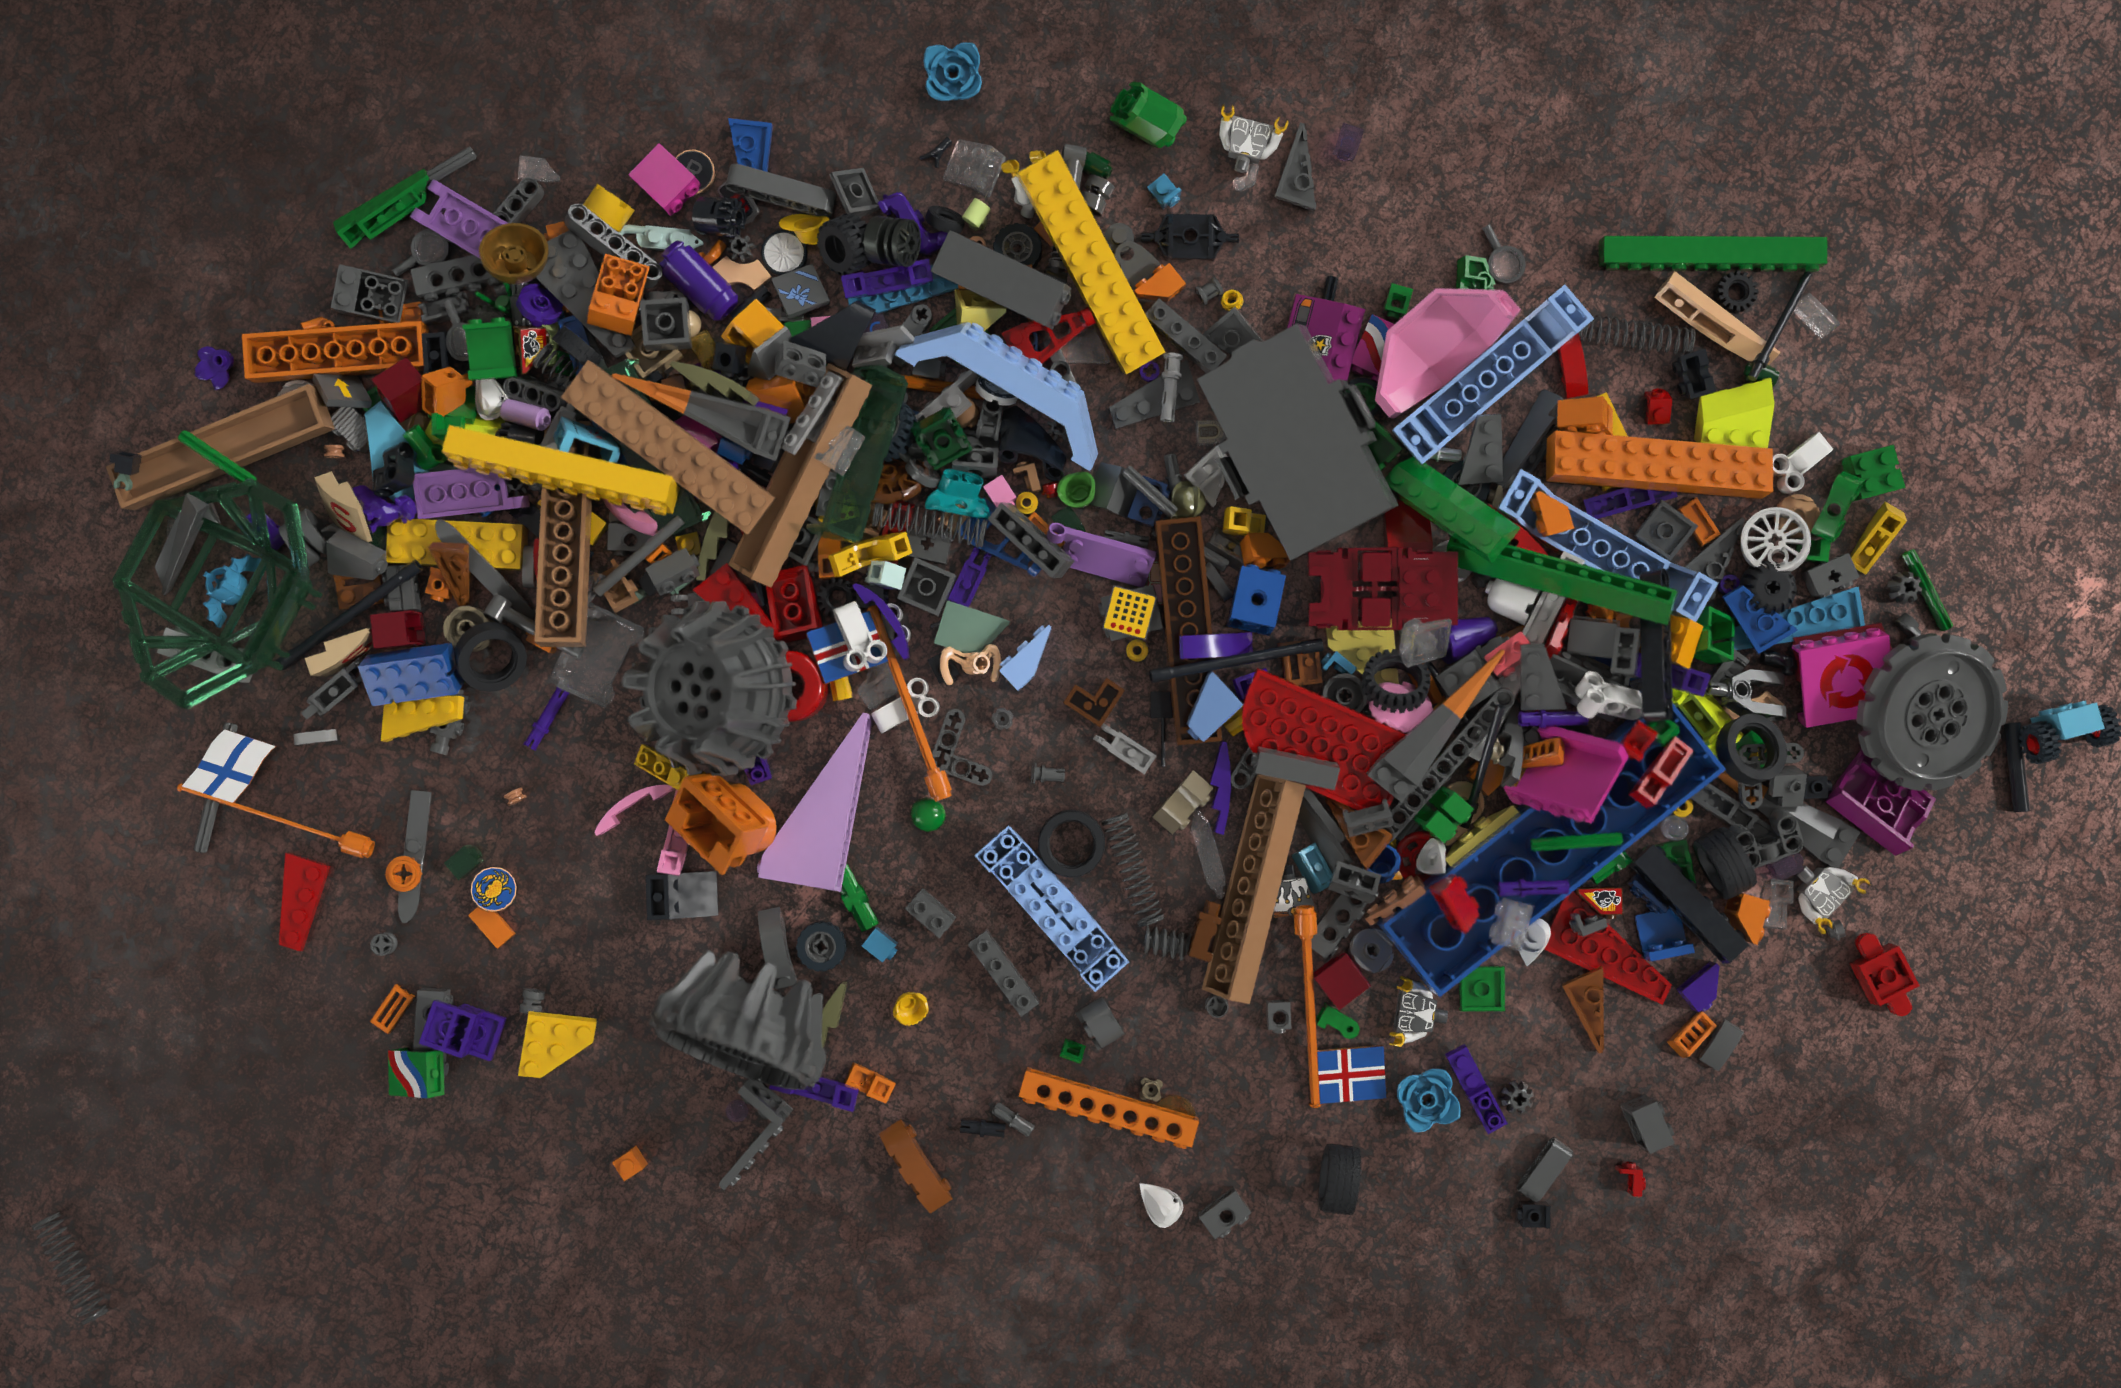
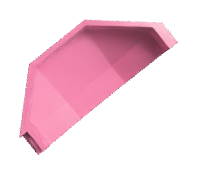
(1438, 343)

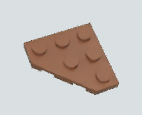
(1410, 891)

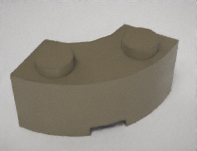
(1183, 802)

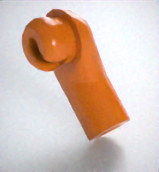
(714, 252)
(316, 323)

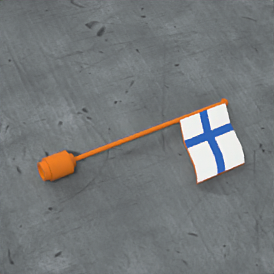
(229, 770)

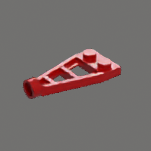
(1019, 335)

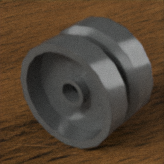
(314, 539)

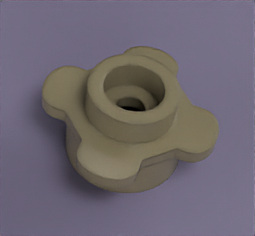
(1498, 752)
(1146, 1094)

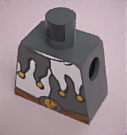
(1292, 893)

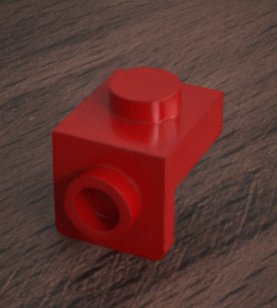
(1658, 406)
(1638, 740)
(1636, 1181)

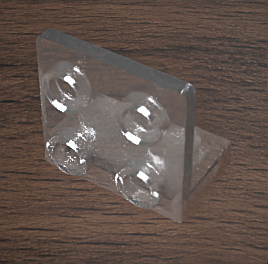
(974, 166)

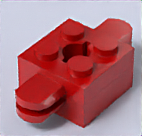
(1884, 974)

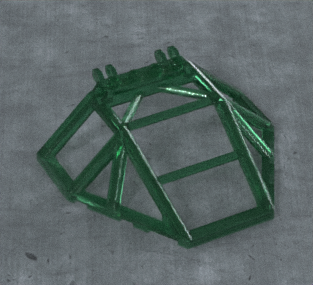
(265, 634)

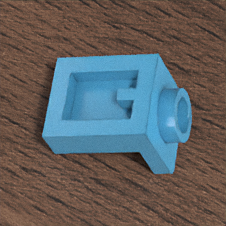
(1164, 192)
(1342, 665)

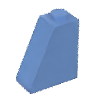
(1212, 708)

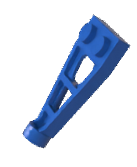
(998, 550)

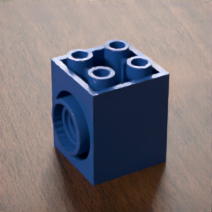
(1257, 586)

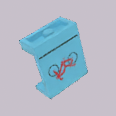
(568, 429)

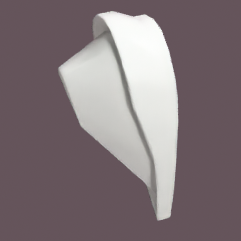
(489, 398)
(1432, 858)
(1535, 940)
(1160, 1204)

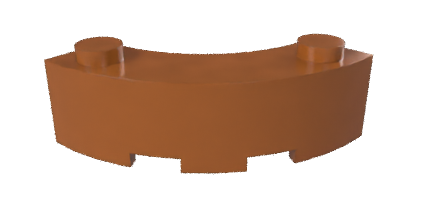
(915, 1167)

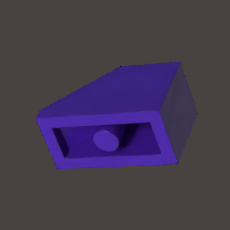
(1701, 988)

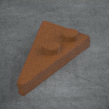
(454, 566)
(1366, 845)
(1587, 998)

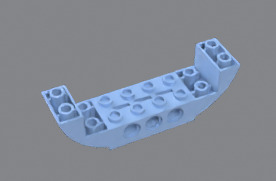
(1053, 907)

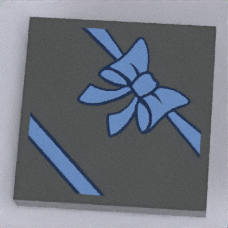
(800, 291)

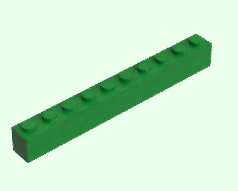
(1712, 252)
(1572, 581)

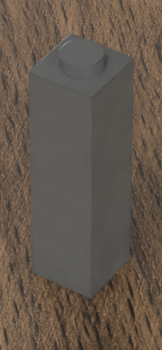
(1295, 767)

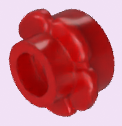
(1050, 489)

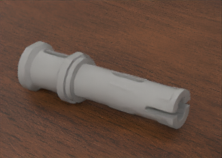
(1171, 377)

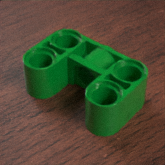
(1843, 492)

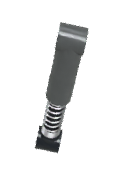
(1074, 158)

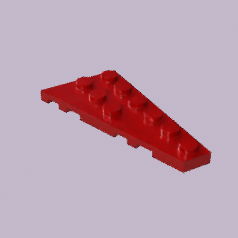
(1603, 949)

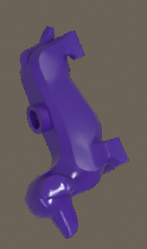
(902, 209)
(379, 511)

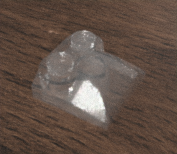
(1424, 641)

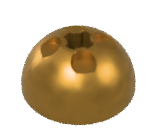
(514, 253)

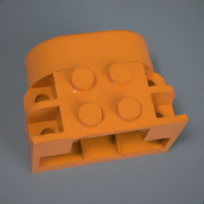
(721, 820)

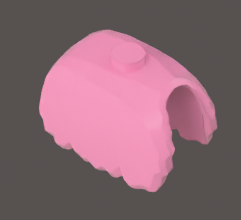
(1400, 721)

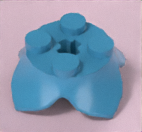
(942, 60)
(1443, 1107)

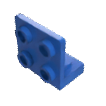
(1662, 935)

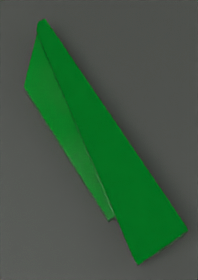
(383, 210)

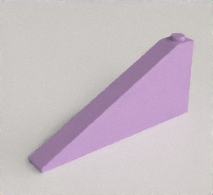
(818, 833)

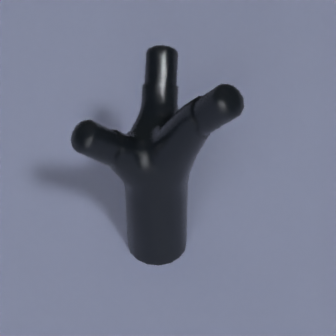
(937, 152)

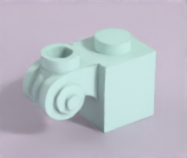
(885, 575)

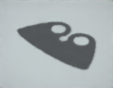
(1139, 266)

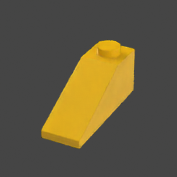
(1877, 536)

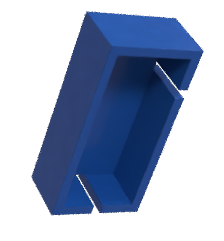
(411, 674)

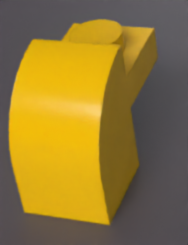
(1241, 521)

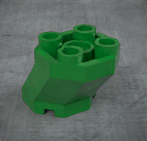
(1147, 115)

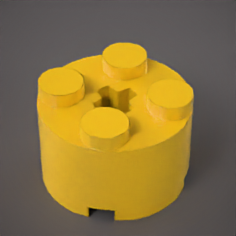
(608, 207)

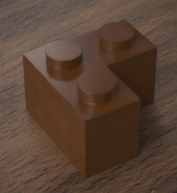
(1095, 707)

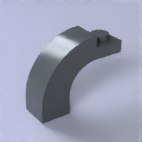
(775, 947)

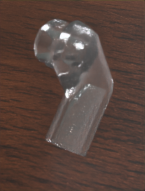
(1247, 181)

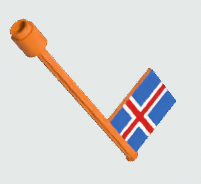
(829, 654)
(1340, 1072)

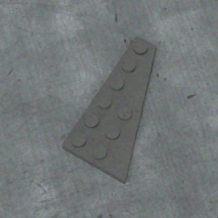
(572, 280)

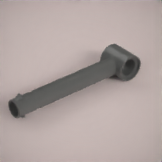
(500, 609)

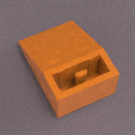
(617, 294)

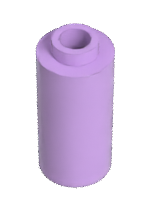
(525, 414)

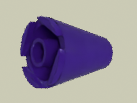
(1467, 636)

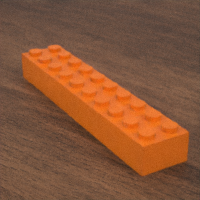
(1659, 464)

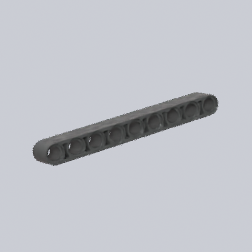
(1453, 759)

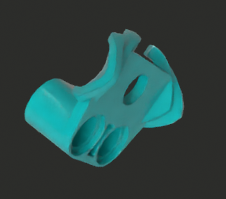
(961, 489)

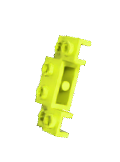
(1704, 714)

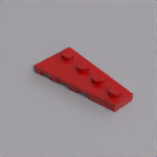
(728, 587)
(1559, 629)
(300, 897)

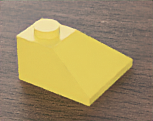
(976, 309)

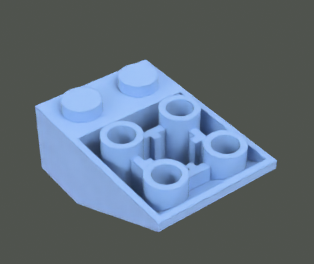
(1024, 665)

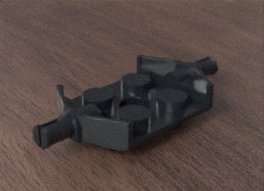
(1173, 244)

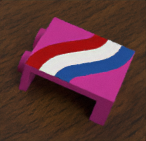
(1370, 348)

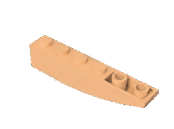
(1711, 318)

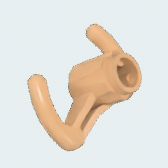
(972, 662)

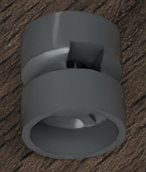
(1100, 186)

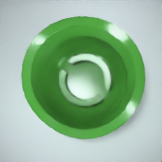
(1076, 489)

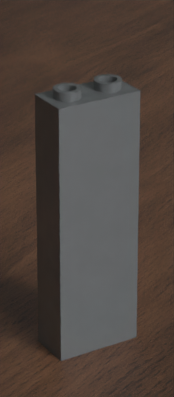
(1001, 280)

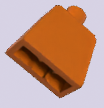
(444, 390)

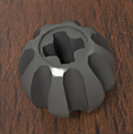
(1897, 588)
(1512, 1092)

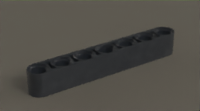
(1656, 660)

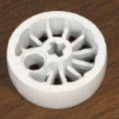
(1782, 546)

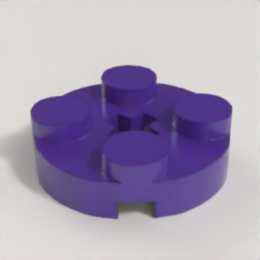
(536, 314)

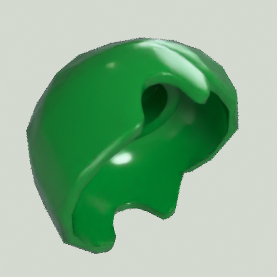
(927, 814)

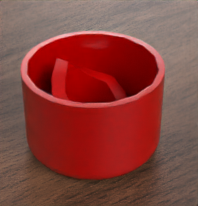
(814, 690)

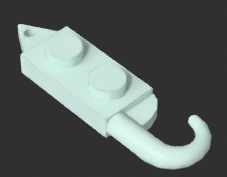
(660, 237)

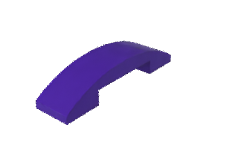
(887, 280)
(899, 642)
(1215, 645)
(1685, 679)
(827, 1091)

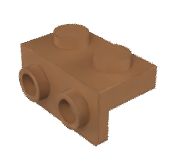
(622, 593)

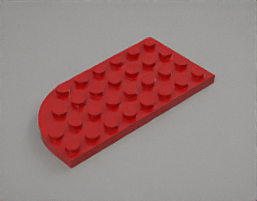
(1309, 725)

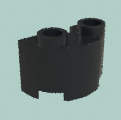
(1693, 374)

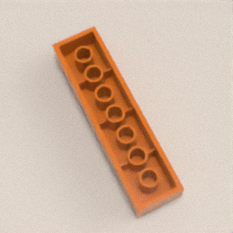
(331, 351)

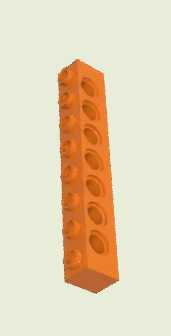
(1187, 1123)

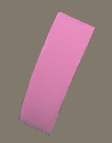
(639, 521)
(610, 820)
(674, 852)

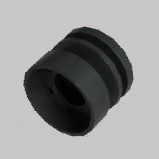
(892, 241)

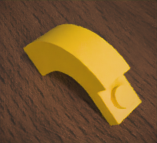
(860, 554)

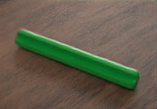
(214, 456)
(1928, 590)
(1577, 841)

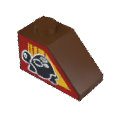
(527, 344)
(1603, 900)

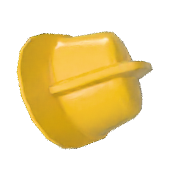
(804, 226)

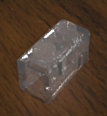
(1511, 923)

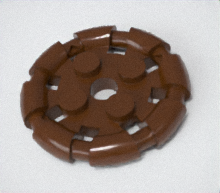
(897, 484)

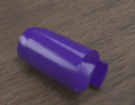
(698, 281)

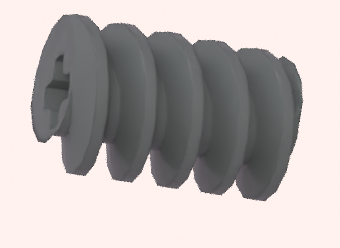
(1166, 943)

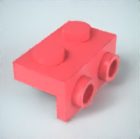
(1511, 656)

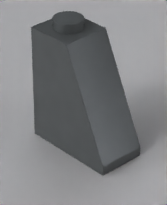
(354, 557)

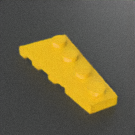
(419, 715)

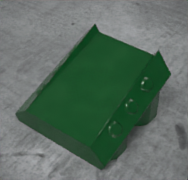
(941, 438)

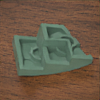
(968, 628)

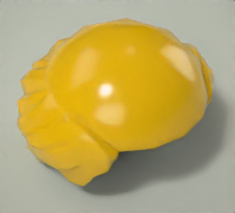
(910, 1008)

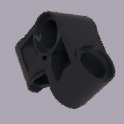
(397, 470)

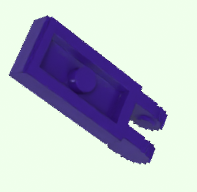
(969, 579)

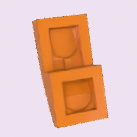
(870, 1082)

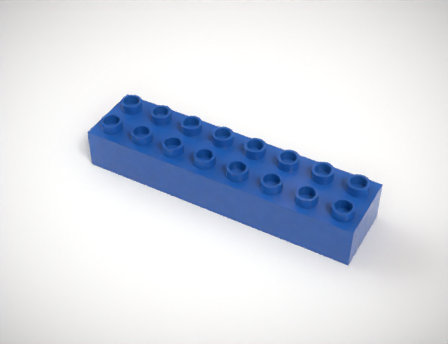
(1447, 955)

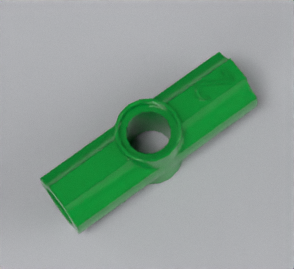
(857, 901)

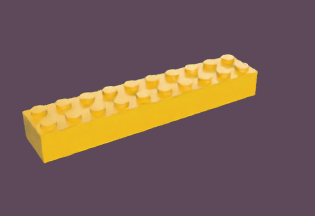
(1090, 262)
(561, 470)

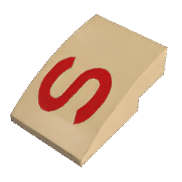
(342, 506)
(340, 653)

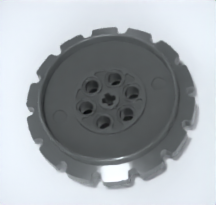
(1922, 749)

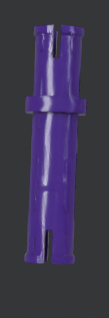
(1544, 718)
(541, 727)
(1532, 888)

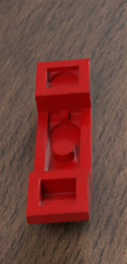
(1573, 368)

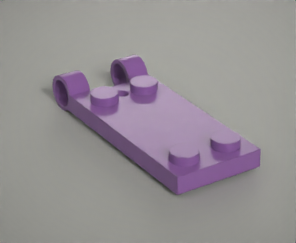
(462, 222)
(462, 493)
(1104, 555)

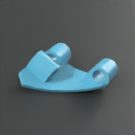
(382, 433)

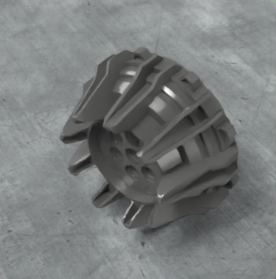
(747, 670)
(744, 1024)

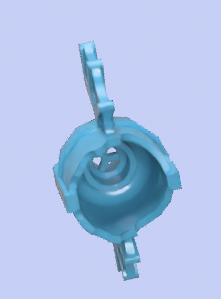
(228, 587)

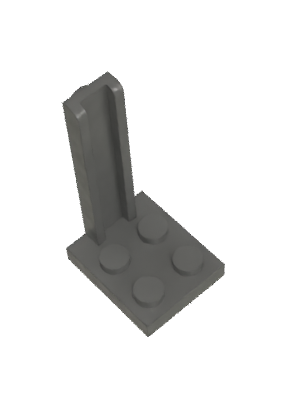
(769, 1107)

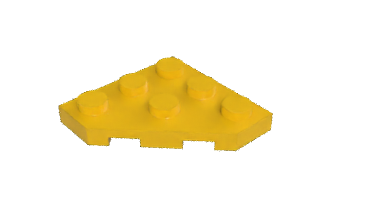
(552, 1041)

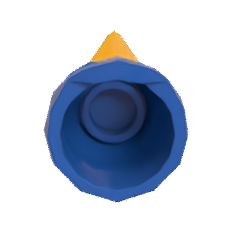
(1387, 865)

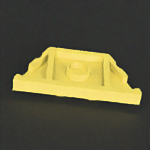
(1483, 828)

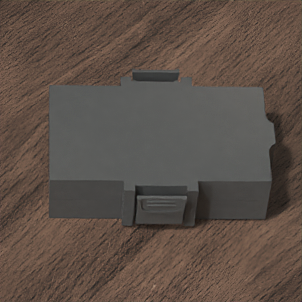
(1296, 441)

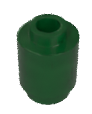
(1097, 166)
(1768, 372)

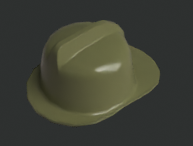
(1188, 500)

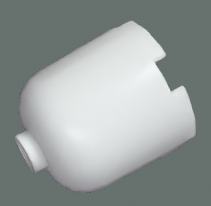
(1511, 599)

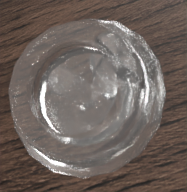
(1674, 828)

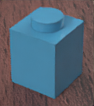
(880, 945)

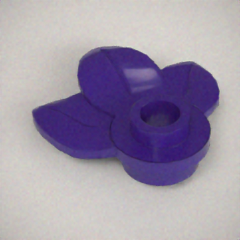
(212, 368)

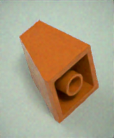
(782, 393)

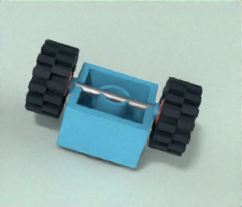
(2065, 722)

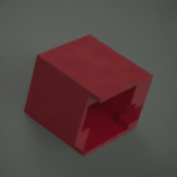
(400, 389)
(398, 630)
(1341, 980)

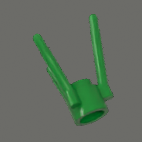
(502, 302)

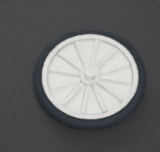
(783, 252)

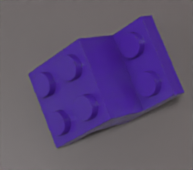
(462, 1030)

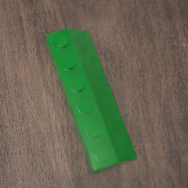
(1451, 508)

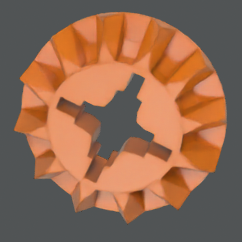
(397, 881)

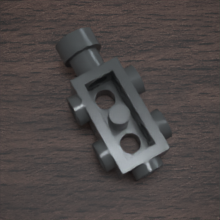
(451, 731)

